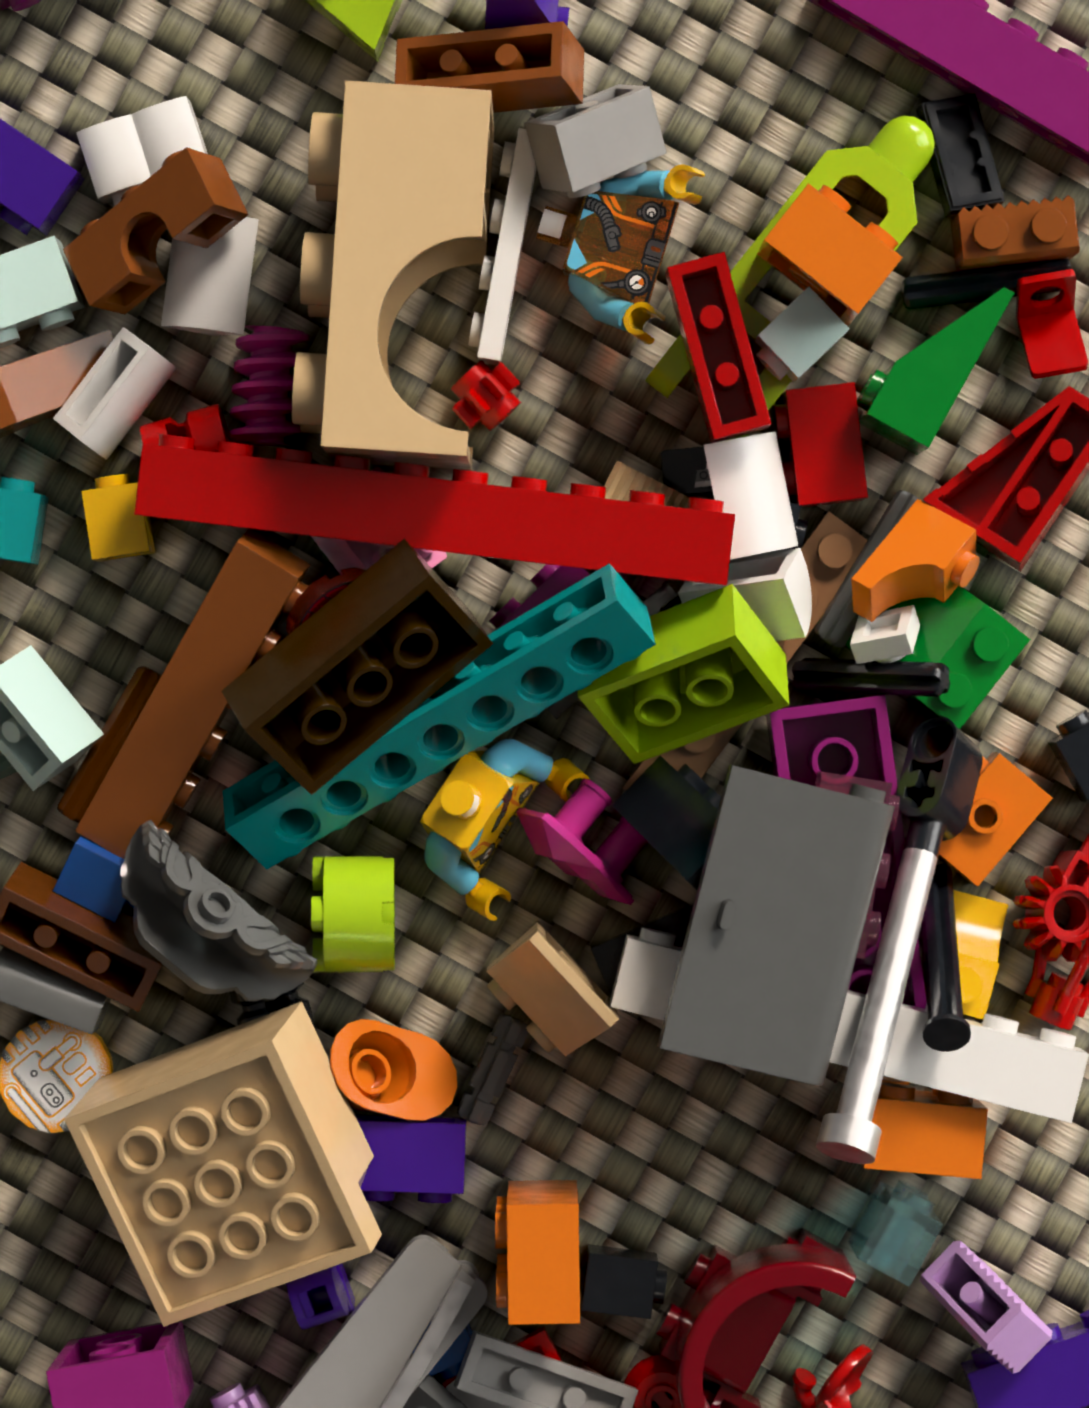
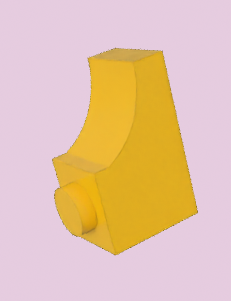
(978, 939)

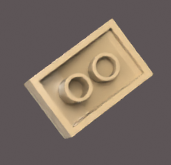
(552, 991)

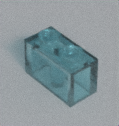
(896, 1231)

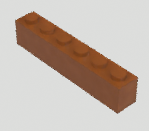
(187, 703)

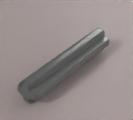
(839, 619)

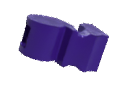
(321, 1297)

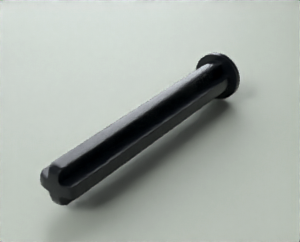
(945, 1026)

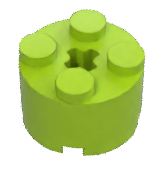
(353, 914)

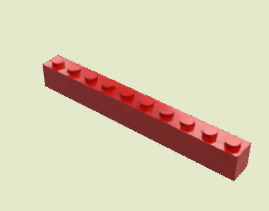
(433, 512)

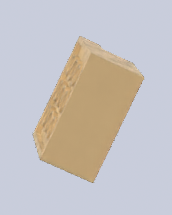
(229, 1164)

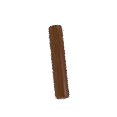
(104, 751)

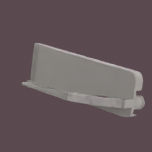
(371, 1352)

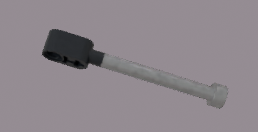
(937, 797)

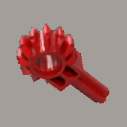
(1062, 880)

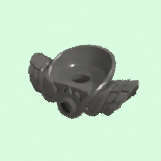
(203, 925)

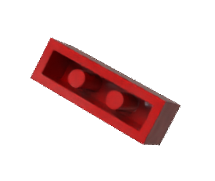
(717, 347)

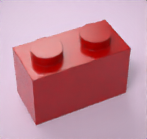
(822, 444)

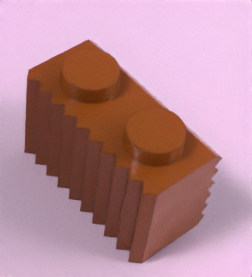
(1015, 233)

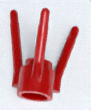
(1061, 996)

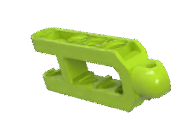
(887, 166)

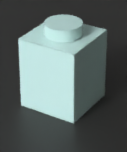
(799, 336)

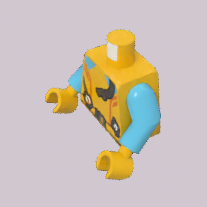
(479, 808)

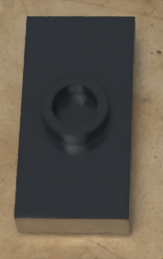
(961, 154)

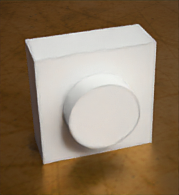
(887, 637)

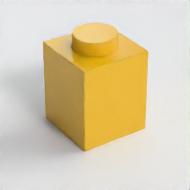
(111, 520)

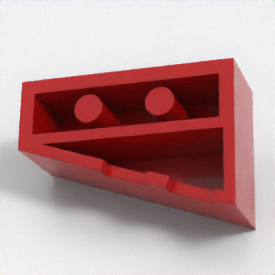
(1022, 480)

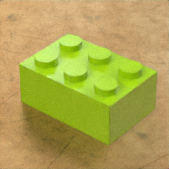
(702, 677)

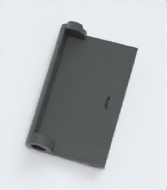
(776, 925)

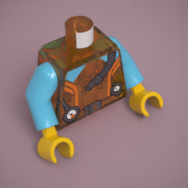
(620, 244)

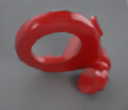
(838, 1386)

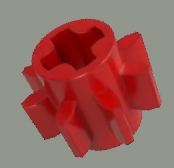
(485, 395)

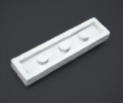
(500, 272)

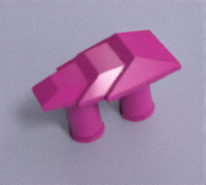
(561, 841)

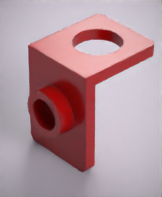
(1050, 326)

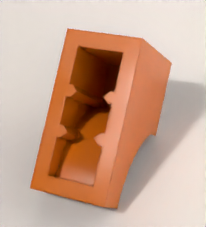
(919, 558)

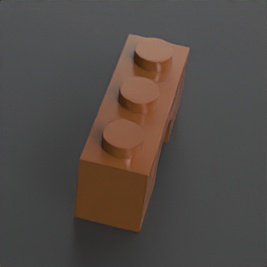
(118, 251)

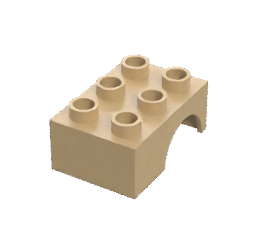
(409, 206)

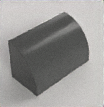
(49, 993)

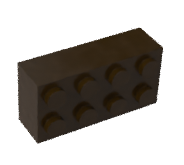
(356, 667)

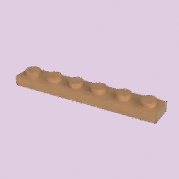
(828, 557)

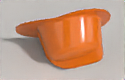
(392, 1070)

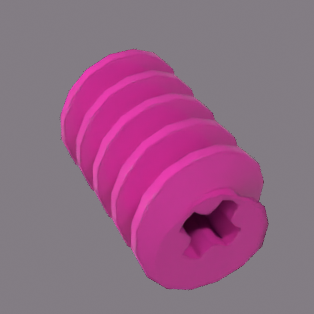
(267, 386)

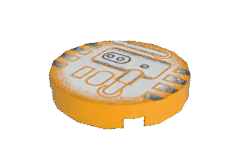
(49, 1072)

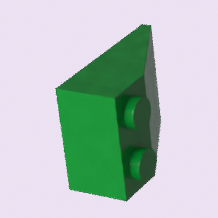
(920, 388)
(970, 642)

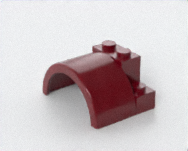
(738, 1312)

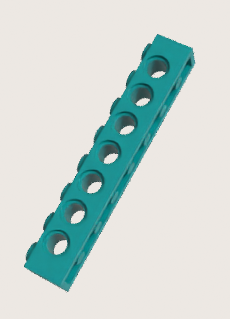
(527, 669)

